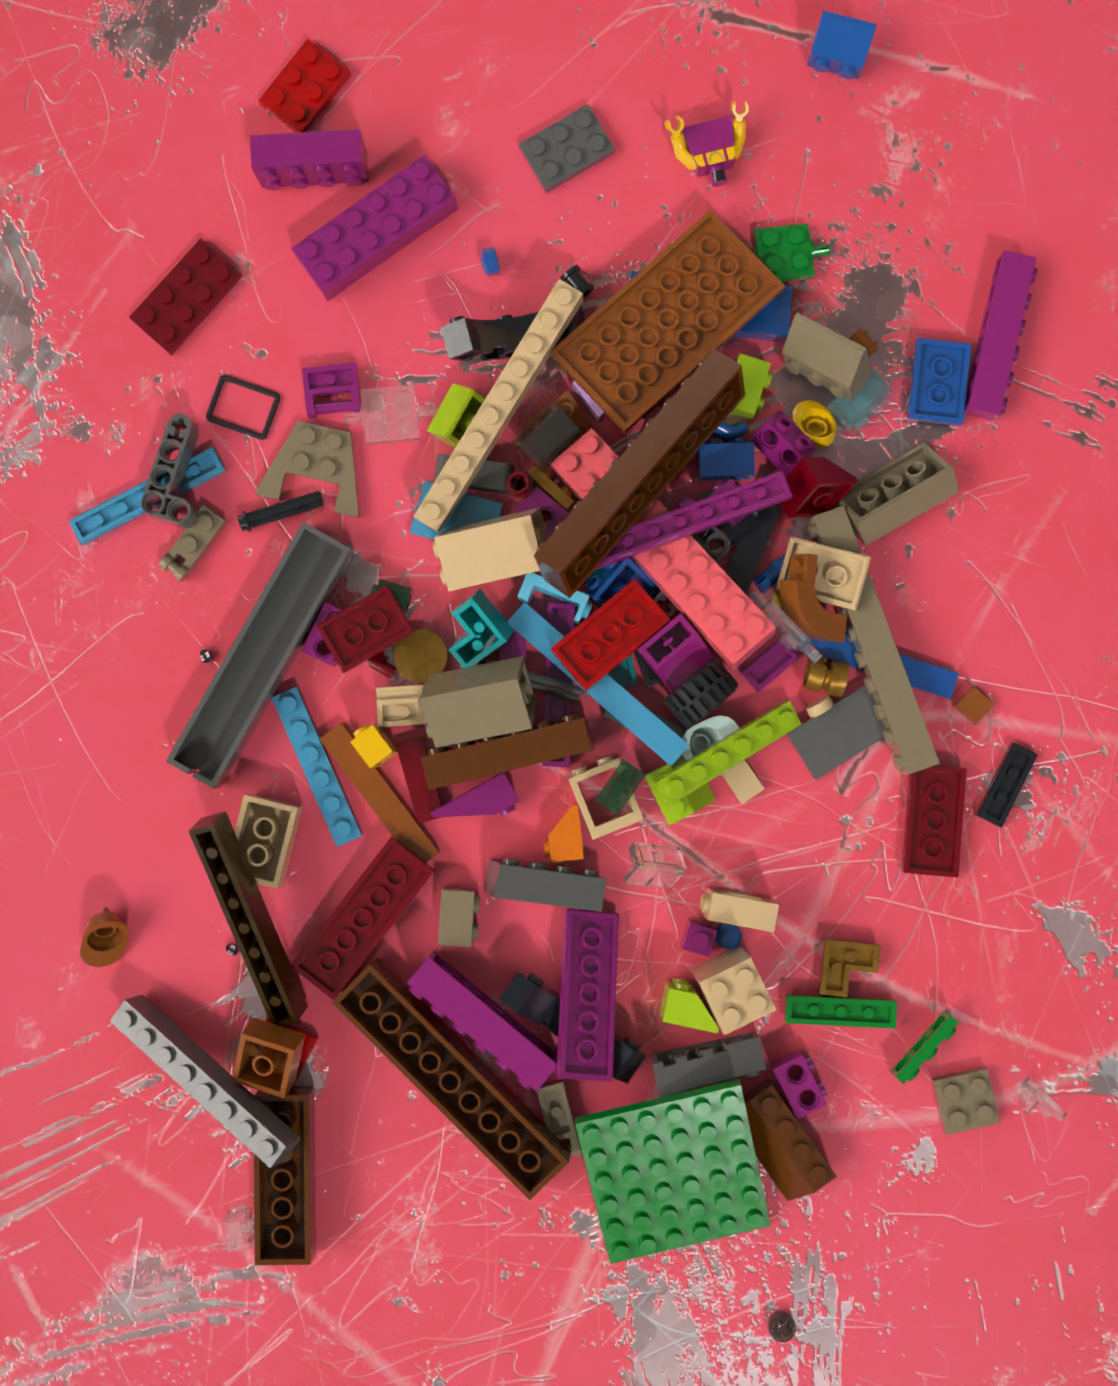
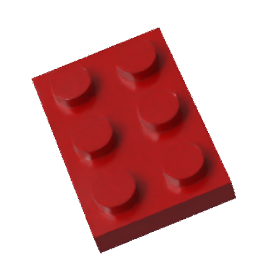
(304, 87)

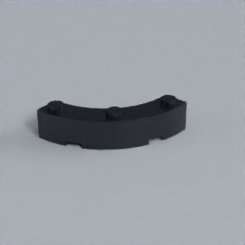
(492, 338)
(539, 1004)

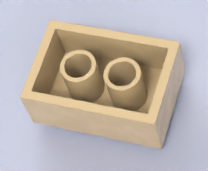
(267, 837)

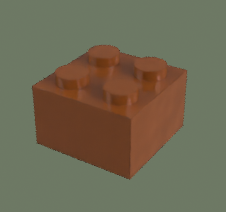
(268, 1057)

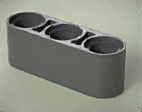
(490, 478)

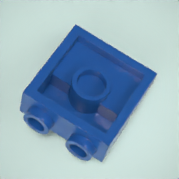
(616, 577)

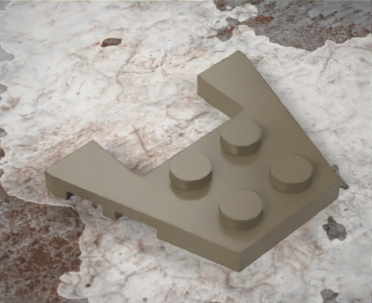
(317, 455)

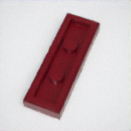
(422, 798)

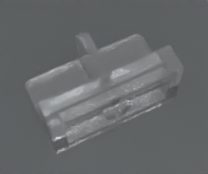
(655, 865)

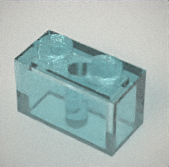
(854, 413)

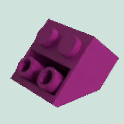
(675, 653)

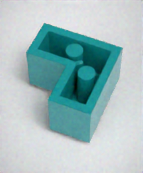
(483, 626)

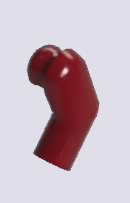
(380, 665)

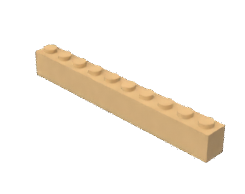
(499, 406)

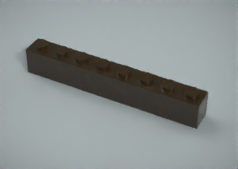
(248, 919)

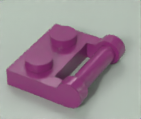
(331, 381)

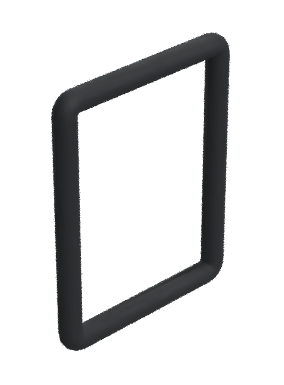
(250, 386)

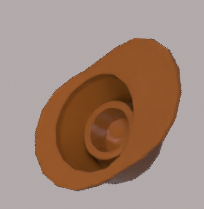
(104, 939)

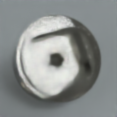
(781, 1326)

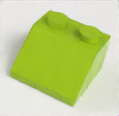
(455, 414)
(684, 807)
(684, 1007)

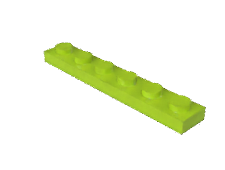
(726, 753)

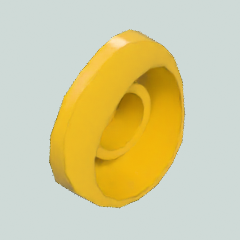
(815, 422)

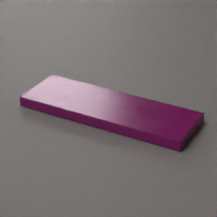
(588, 995)

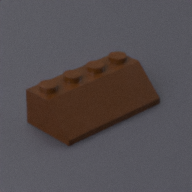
(784, 1145)

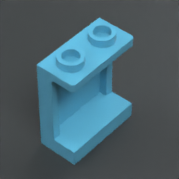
(536, 582)

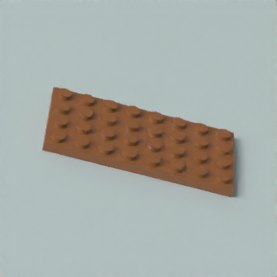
(667, 320)

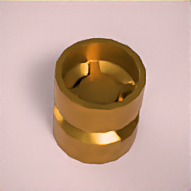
(826, 676)

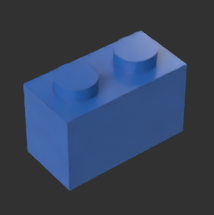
(726, 460)

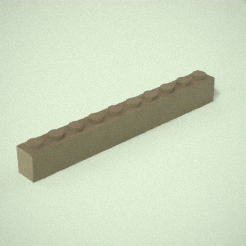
(879, 657)

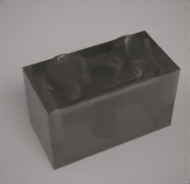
(547, 436)

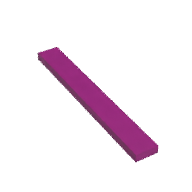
(700, 516)

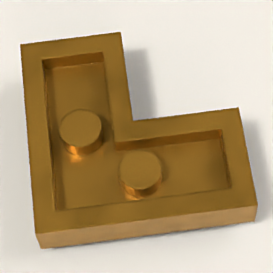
(840, 958)

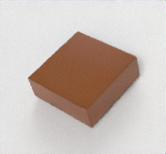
(973, 705)

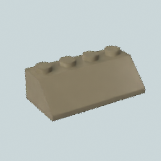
(898, 493)

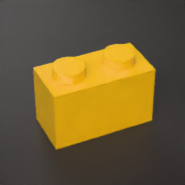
(373, 745)

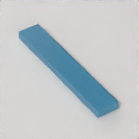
(127, 505)

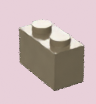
(457, 917)

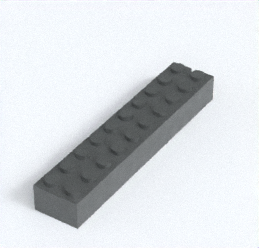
(260, 656)

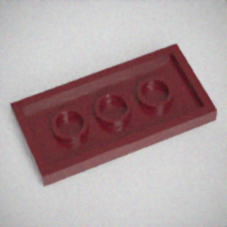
(185, 296)
(934, 821)

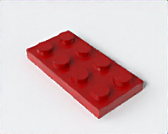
(610, 635)

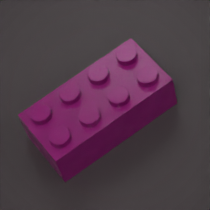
(309, 159)

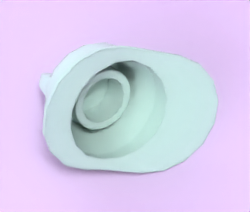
(707, 733)

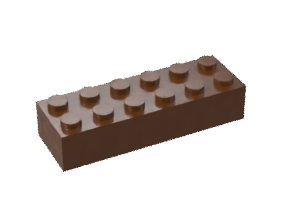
(508, 753)
(287, 1191)

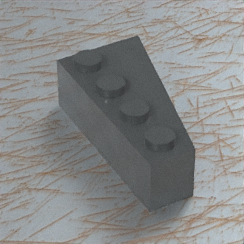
(545, 885)
(707, 1063)

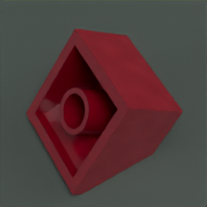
(816, 487)

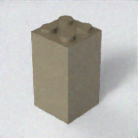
(478, 702)

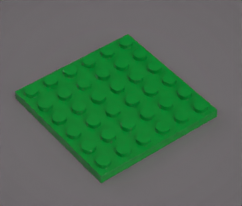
(673, 1171)

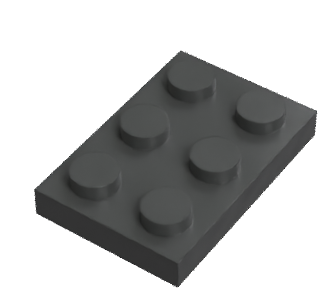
(566, 148)

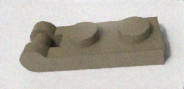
(192, 544)
(558, 1114)

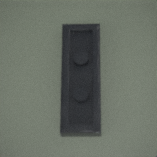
(1006, 785)

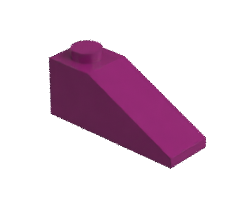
(485, 799)

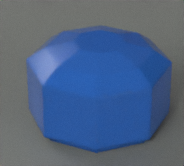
(490, 261)
(728, 936)

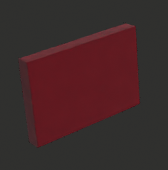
(365, 629)

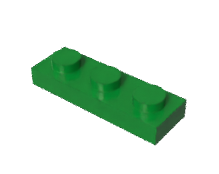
(924, 1048)

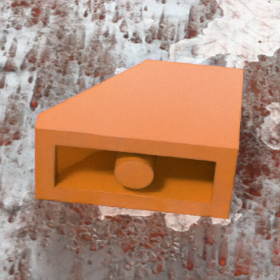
(565, 837)

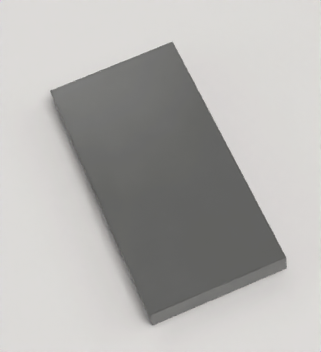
(838, 733)

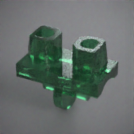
(620, 787)

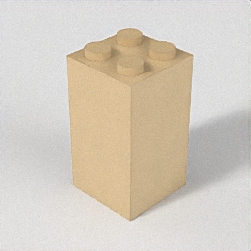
(490, 549)
(733, 989)

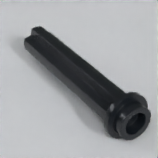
(280, 511)

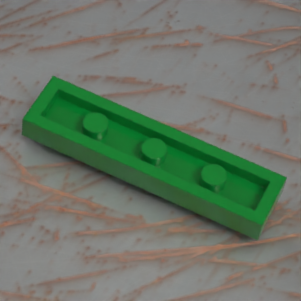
(840, 1011)

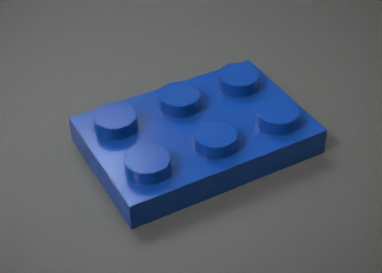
(939, 382)

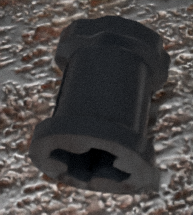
(576, 279)

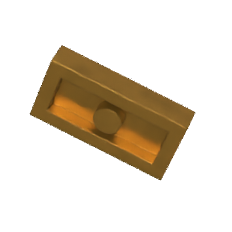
(543, 481)

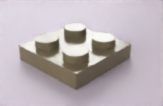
(965, 1100)

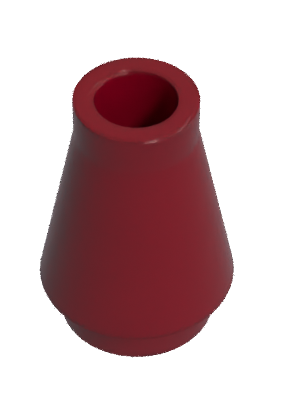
(516, 481)

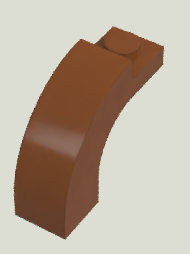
(802, 605)

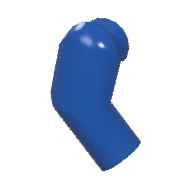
(727, 432)

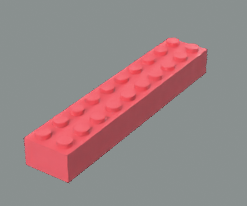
(680, 568)

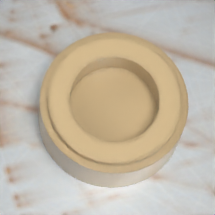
(819, 706)

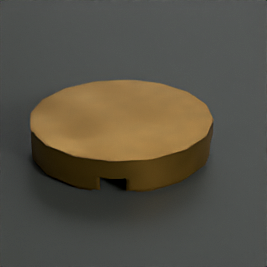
(421, 656)

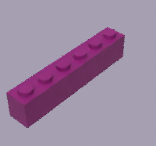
(999, 335)

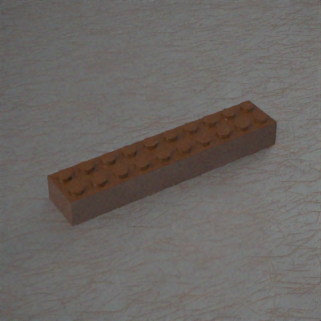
(641, 473)
(453, 1078)

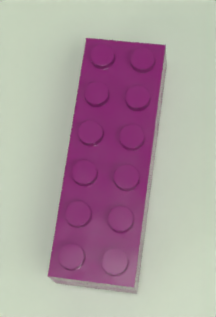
(375, 227)
(484, 1021)

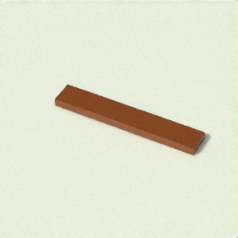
(378, 794)

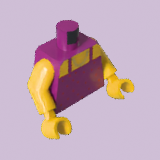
(710, 145)

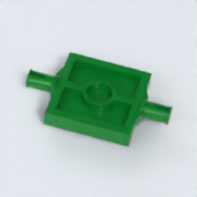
(788, 251)

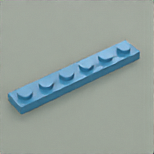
(317, 766)

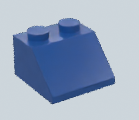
(841, 45)

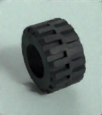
(701, 693)

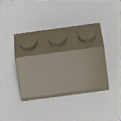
(826, 358)

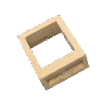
(612, 824)
(739, 909)

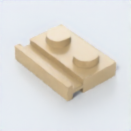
(399, 706)

